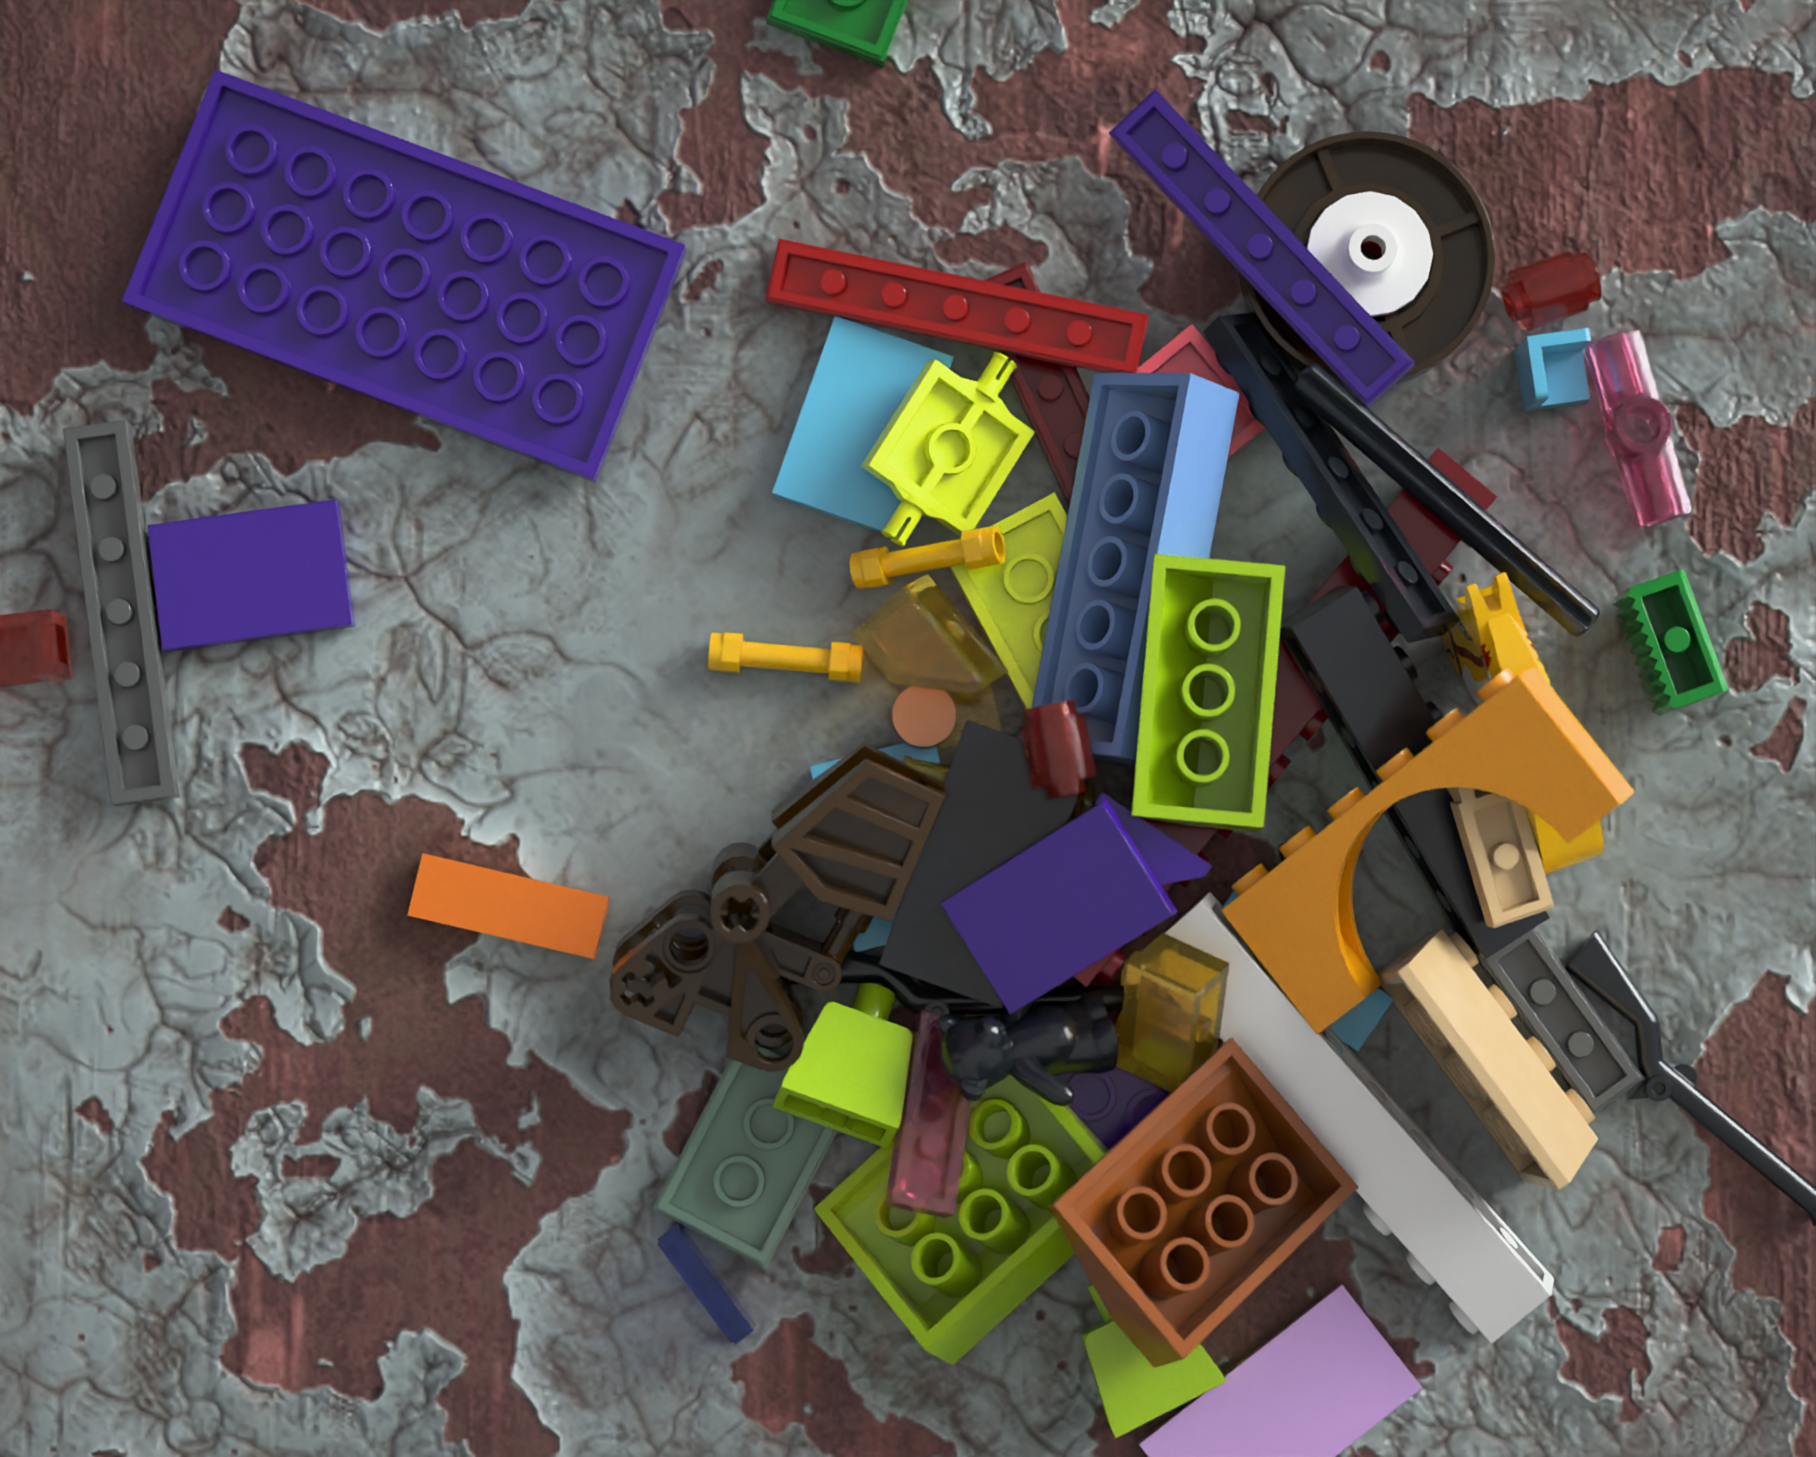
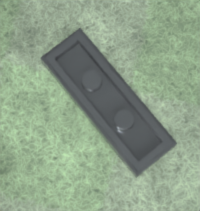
(1562, 1020)

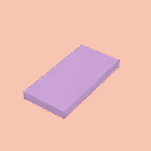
(1296, 1393)

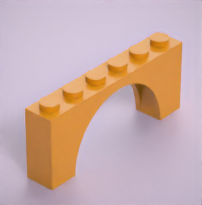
(1511, 745)

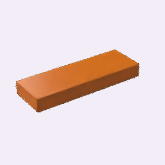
(509, 906)

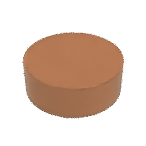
(924, 716)

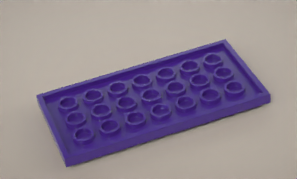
(404, 275)

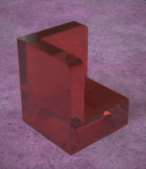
(33, 648)

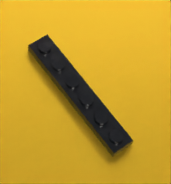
(1332, 479)

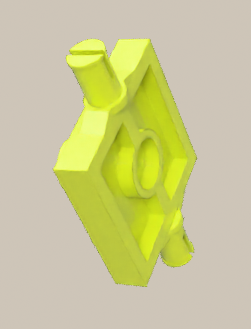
(948, 448)

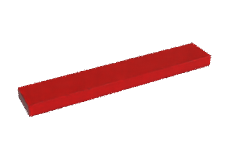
(956, 308)

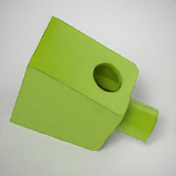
(852, 1069)
(1130, 1385)

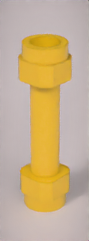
(976, 549)
(730, 652)

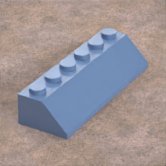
(1140, 489)

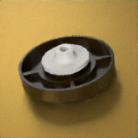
(1407, 212)

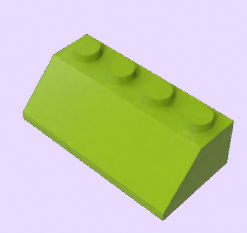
(1208, 692)

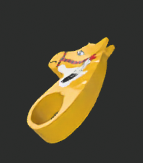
(1481, 648)

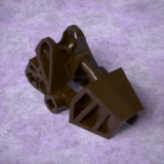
(841, 835)

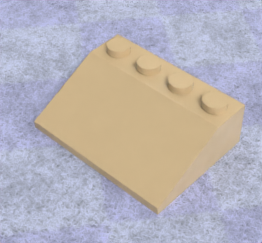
(1489, 1060)

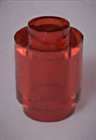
(1551, 289)
(1058, 749)

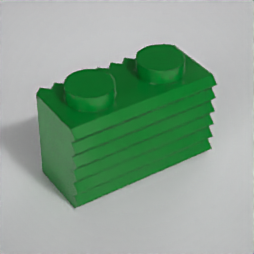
(1670, 642)

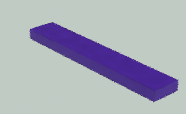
(1262, 249)

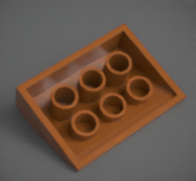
(1199, 1205)

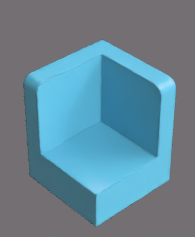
(1553, 370)

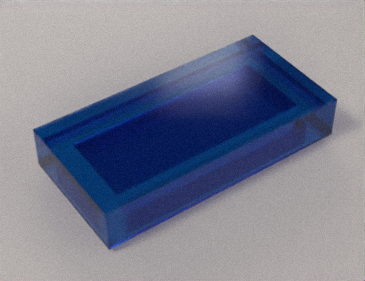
(706, 1284)

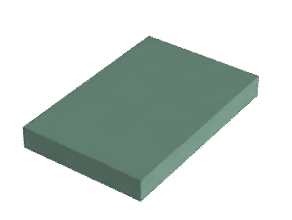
(745, 1165)

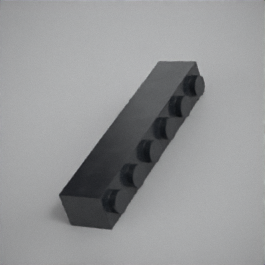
(1377, 715)

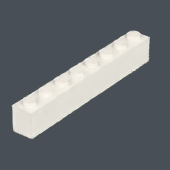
(1393, 1162)

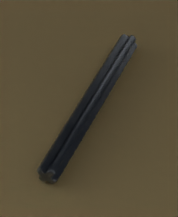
(1445, 500)

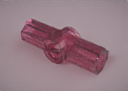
(1628, 388)

